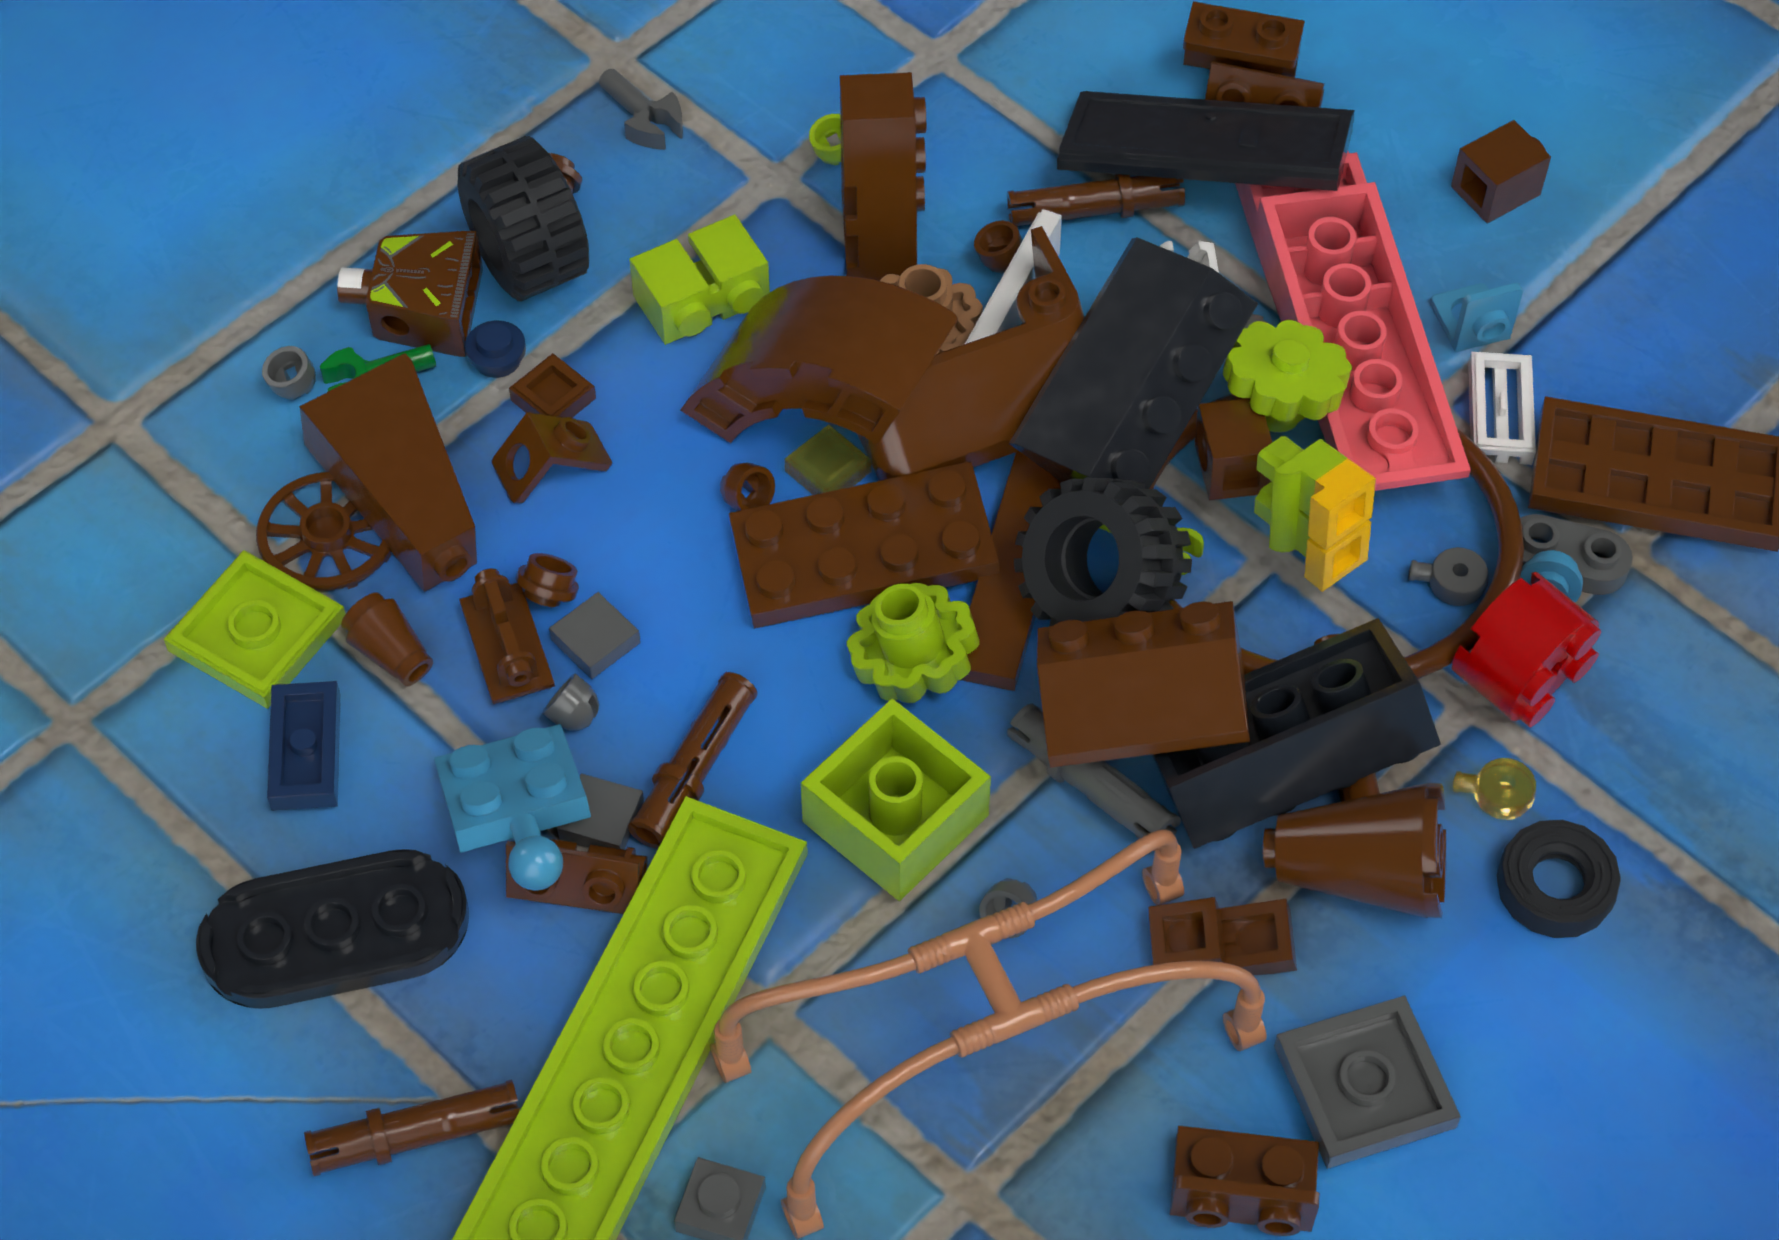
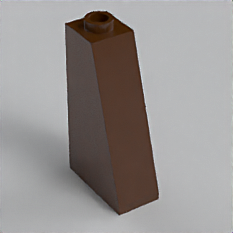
(395, 469)

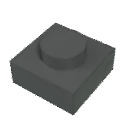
(719, 1202)

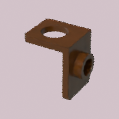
(549, 442)

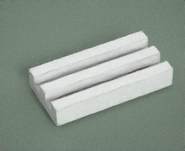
(1501, 445)

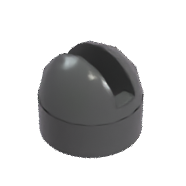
(277, 378)
(573, 705)
(1003, 894)

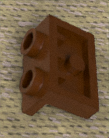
(1242, 39)
(1245, 1180)

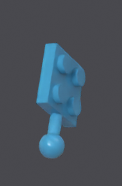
(515, 793)

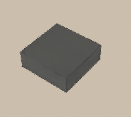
(594, 635)
(611, 811)

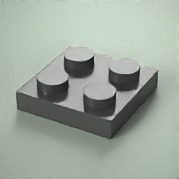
(1366, 1081)

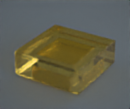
(827, 463)

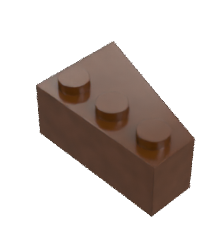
(880, 172)

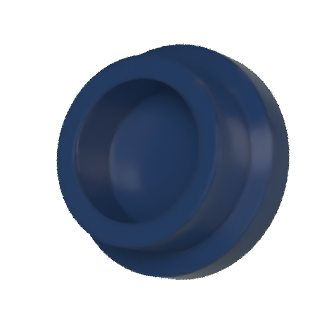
(495, 348)

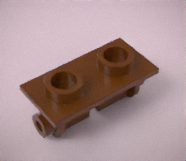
(1255, 86)
(505, 638)
(589, 880)

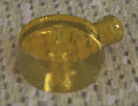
(1490, 785)

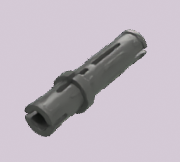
(1096, 780)

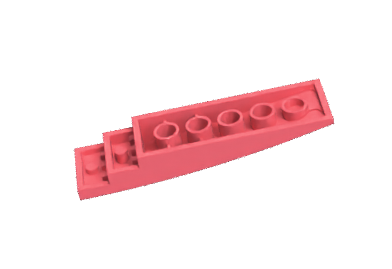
(1341, 272)

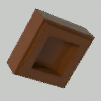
(552, 390)

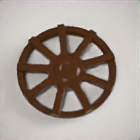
(324, 531)

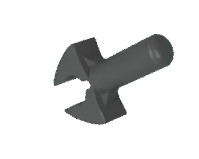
(638, 128)

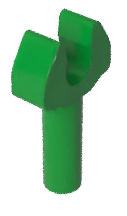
(348, 364)

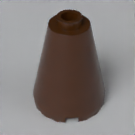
(1367, 849)

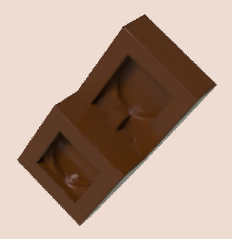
(1242, 935)

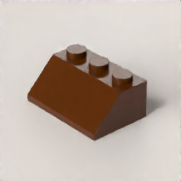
(1142, 684)

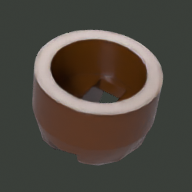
(997, 244)
(754, 479)

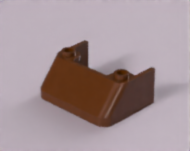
(983, 389)

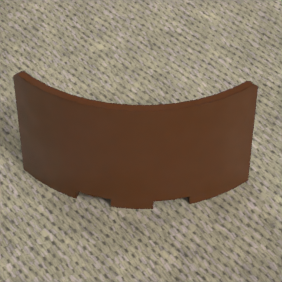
(824, 346)

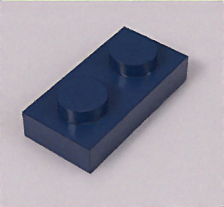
(304, 746)

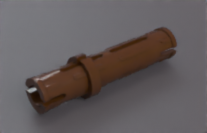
(1096, 198)
(727, 705)
(411, 1128)

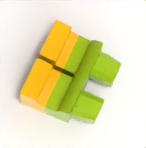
(1317, 507)

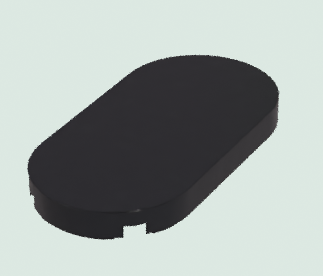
(332, 929)

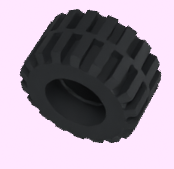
(523, 218)
(1059, 543)

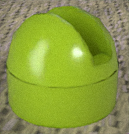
(818, 134)

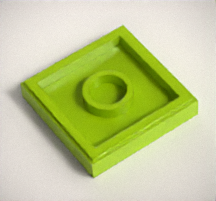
(255, 628)

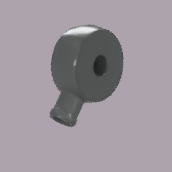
(1455, 576)

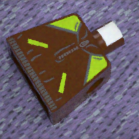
(419, 289)

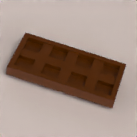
(1657, 473)
(860, 540)

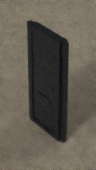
(1207, 140)

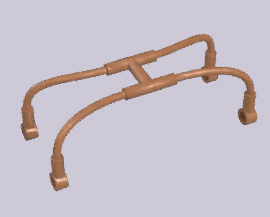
(1010, 1015)

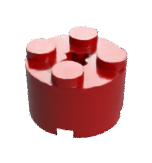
(1528, 648)

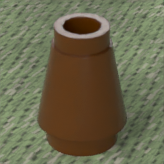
(385, 637)

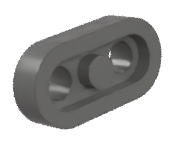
(1580, 542)

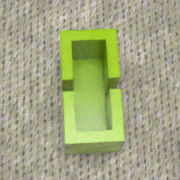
(686, 295)

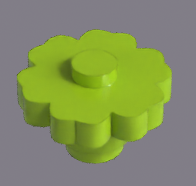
(1287, 372)
(913, 642)

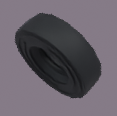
(1545, 913)

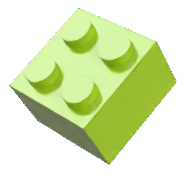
(895, 799)

